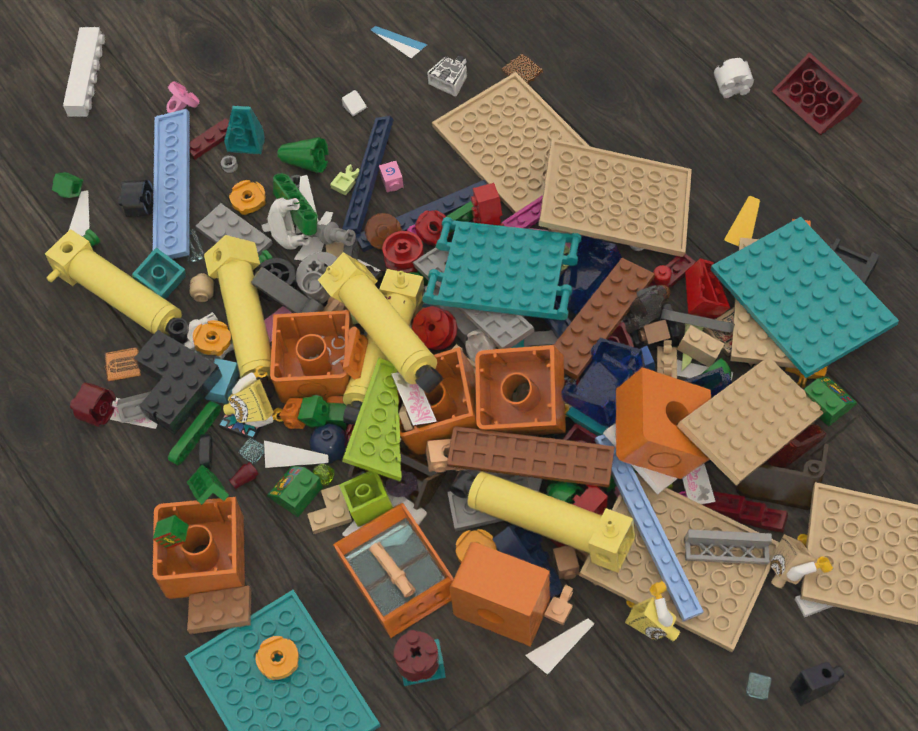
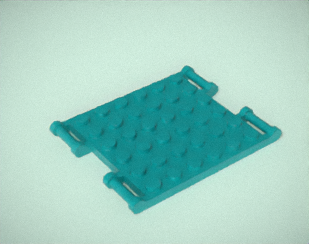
(503, 269)

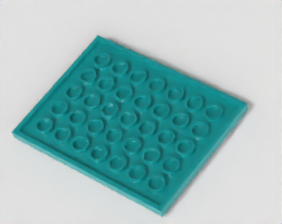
(804, 296)
(310, 699)

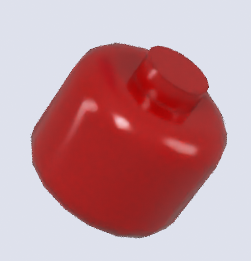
(662, 275)

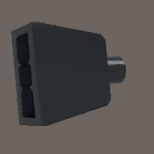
(815, 682)

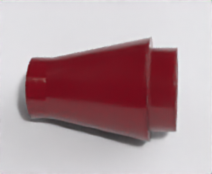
(244, 475)

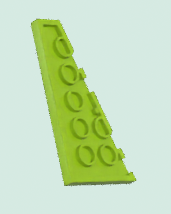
(376, 433)

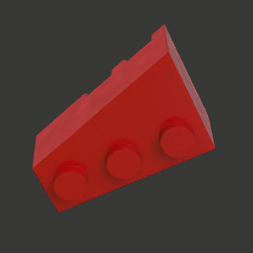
(486, 205)
(705, 291)
(592, 500)

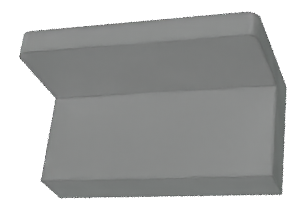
(129, 407)

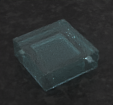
(252, 450)
(758, 686)

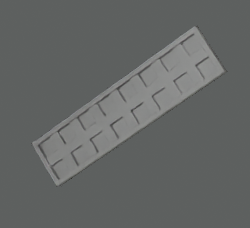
(501, 328)

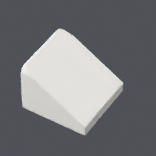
(353, 103)

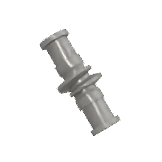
(331, 233)

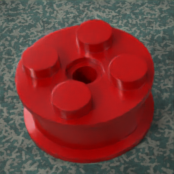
(435, 327)

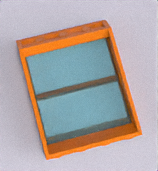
(412, 554)

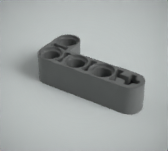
(284, 293)

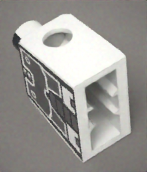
(448, 75)

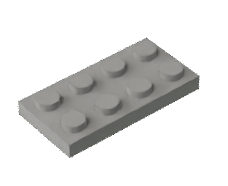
(225, 222)
(466, 517)

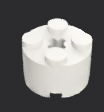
(734, 77)

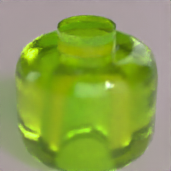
(325, 473)

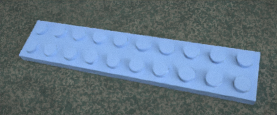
(171, 184)

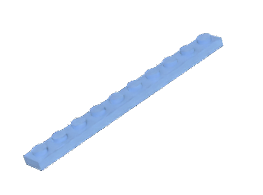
(654, 536)

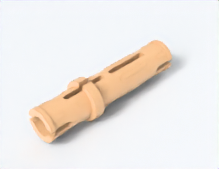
(397, 576)

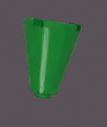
(305, 154)

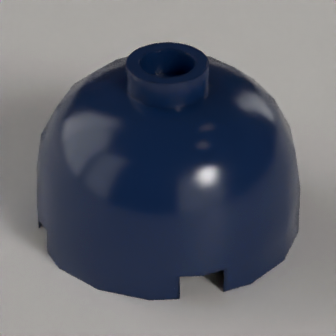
(329, 441)

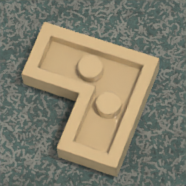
(334, 514)

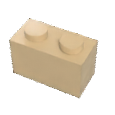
(700, 346)

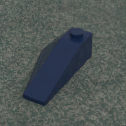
(527, 547)

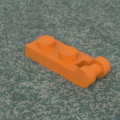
(355, 353)

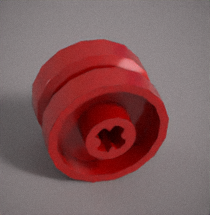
(401, 251)

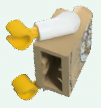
(794, 561)

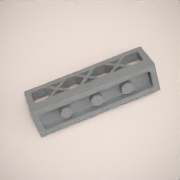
(727, 539)

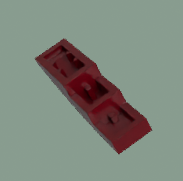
(748, 512)

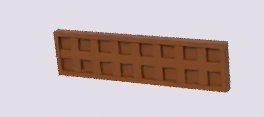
(601, 315)
(531, 456)

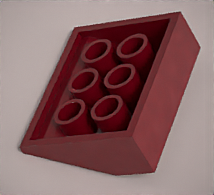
(817, 94)

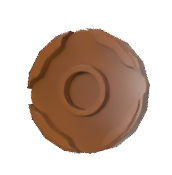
(380, 227)

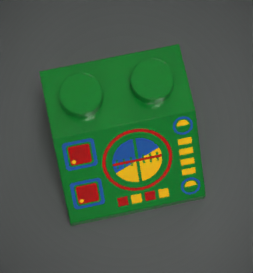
(831, 399)
(296, 489)

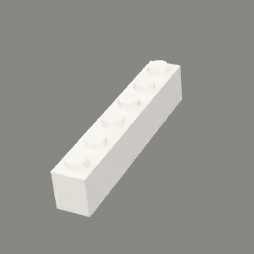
(83, 72)

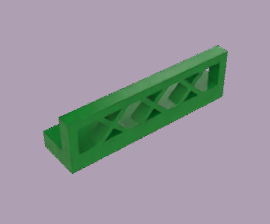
(205, 483)

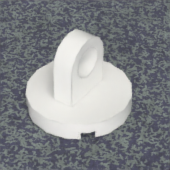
(476, 342)

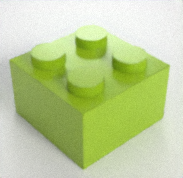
(366, 497)

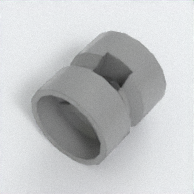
(313, 287)

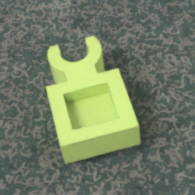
(344, 182)

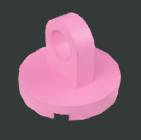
(180, 98)

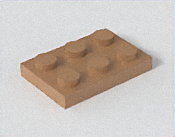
(219, 609)

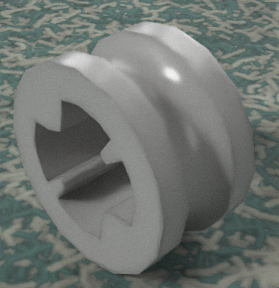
(230, 168)

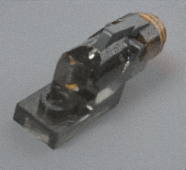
(647, 306)

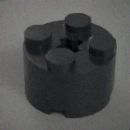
(136, 198)

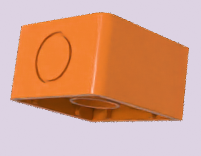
(296, 340)
(502, 372)
(455, 402)
(647, 422)
(218, 565)
(500, 593)

